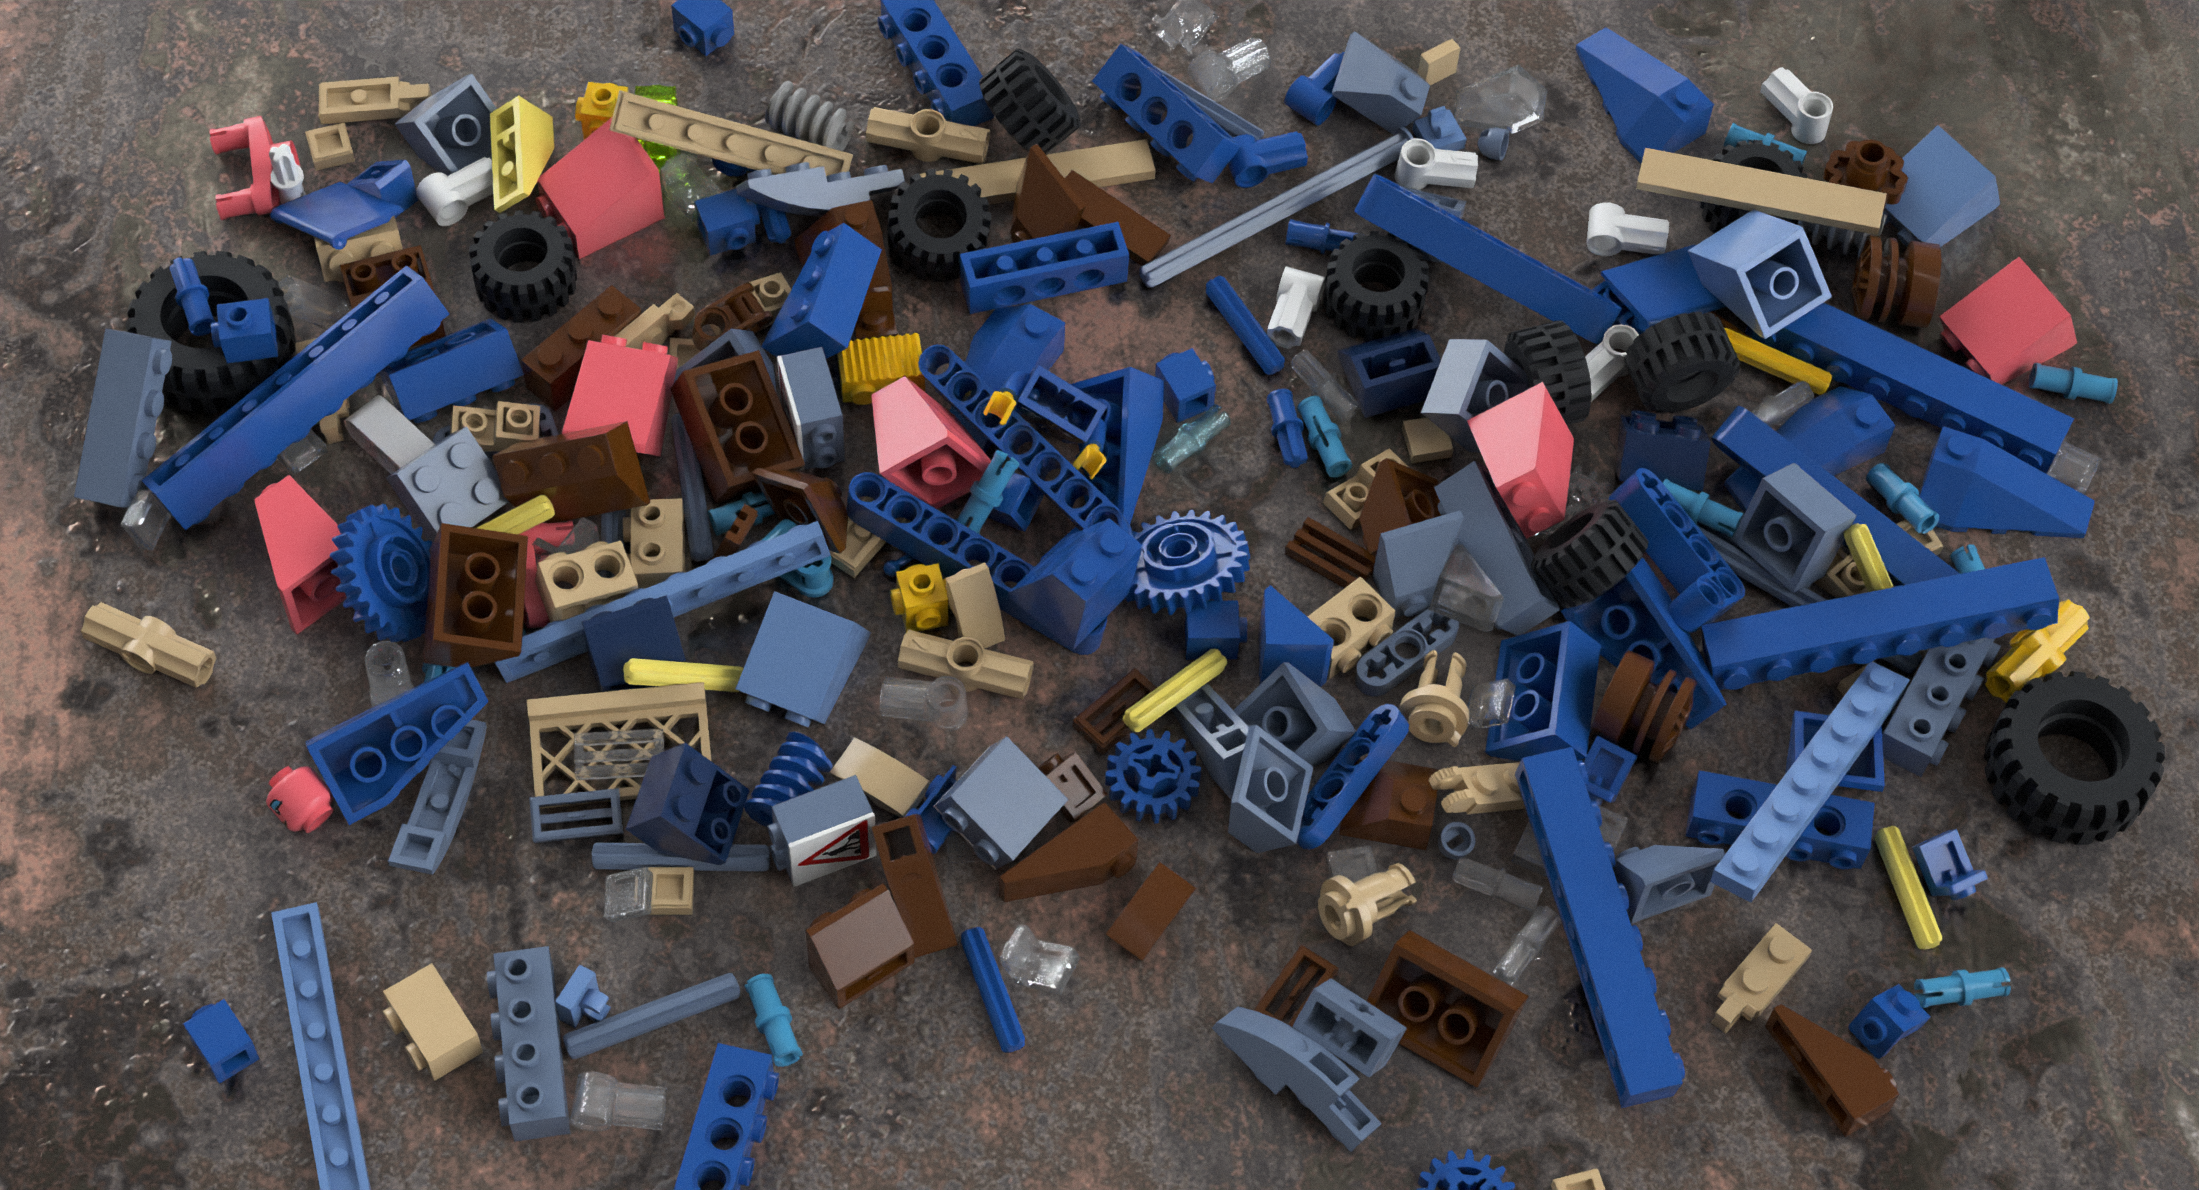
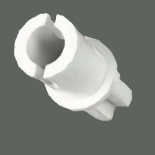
(286, 174)

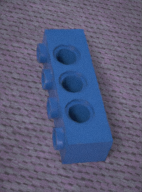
(936, 59)
(1211, 144)
(1044, 267)
(1843, 817)
(731, 1074)

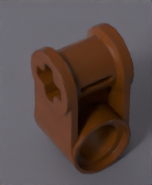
(735, 310)

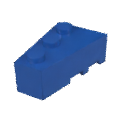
(825, 295)

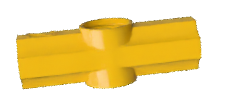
(2037, 651)

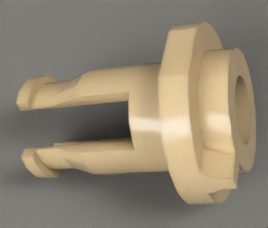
(1436, 710)
(1352, 907)

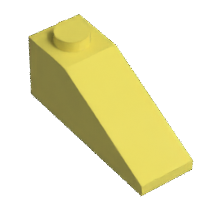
(520, 149)

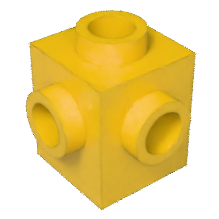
(597, 106)
(921, 597)

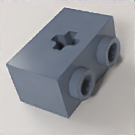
(1349, 1027)

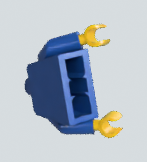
(1057, 410)

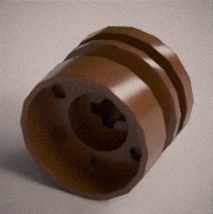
(1905, 282)
(1644, 707)

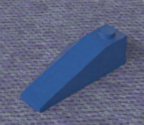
(1011, 342)
(1832, 430)
(1991, 489)

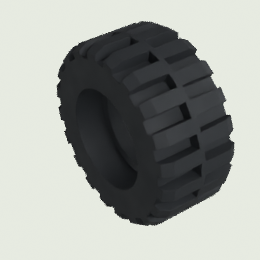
(201, 374)
(2096, 715)

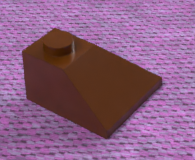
(1043, 200)
(862, 219)
(806, 500)
(1396, 500)
(1394, 807)

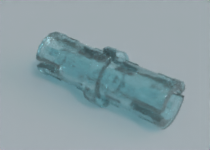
(1191, 438)

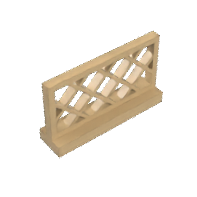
(605, 711)

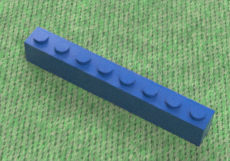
(1922, 383)
(296, 398)
(1880, 624)
(1599, 928)

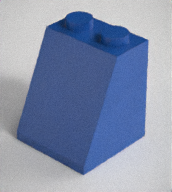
(1080, 581)

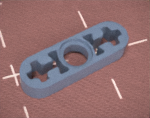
(1401, 668)

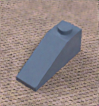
(1215, 734)

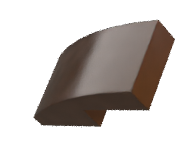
(1151, 911)

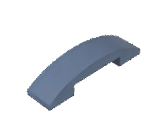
(440, 802)

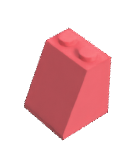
(602, 191)
(2008, 324)
(624, 386)
(924, 445)
(1527, 457)
(299, 550)

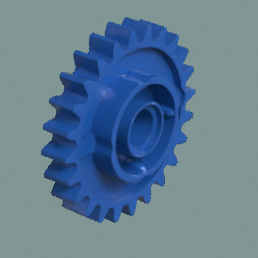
(1188, 562)
(384, 572)

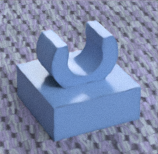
(1440, 130)
(582, 998)

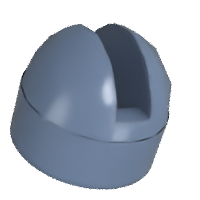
(1494, 143)
(1450, 832)

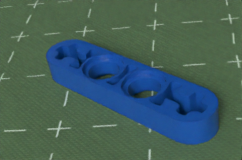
(1379, 737)

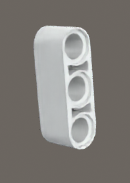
(386, 434)

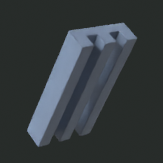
(576, 833)

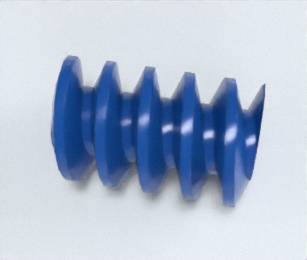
(788, 776)

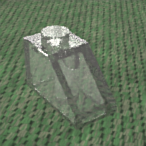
(1503, 101)

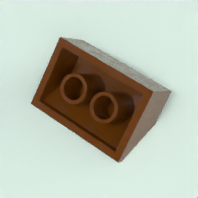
(735, 423)
(577, 471)
(475, 596)
(1448, 1006)

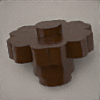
(1868, 167)

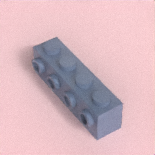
(123, 417)
(1497, 547)
(1933, 703)
(530, 1044)

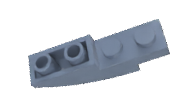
(812, 192)
(1289, 1058)

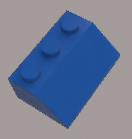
(452, 370)
(1552, 692)

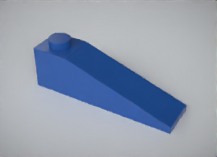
(1643, 95)
(1132, 425)
(1637, 619)
(386, 746)

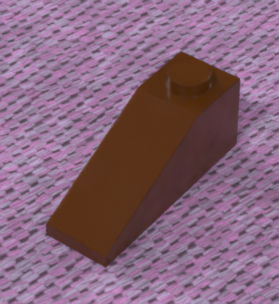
(1074, 859)
(1837, 1073)

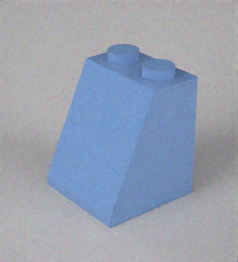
(1943, 191)
(1761, 271)
(801, 660)

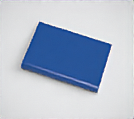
(335, 213)
(1661, 287)

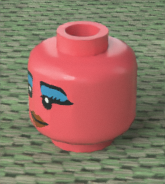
(300, 799)

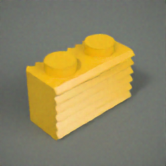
(876, 363)

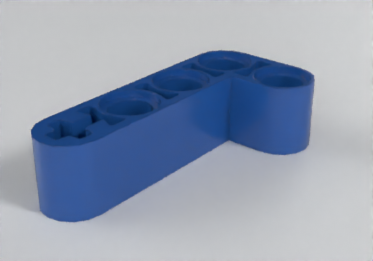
(1680, 551)

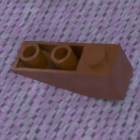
(915, 883)

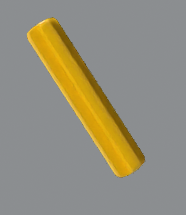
(1778, 363)

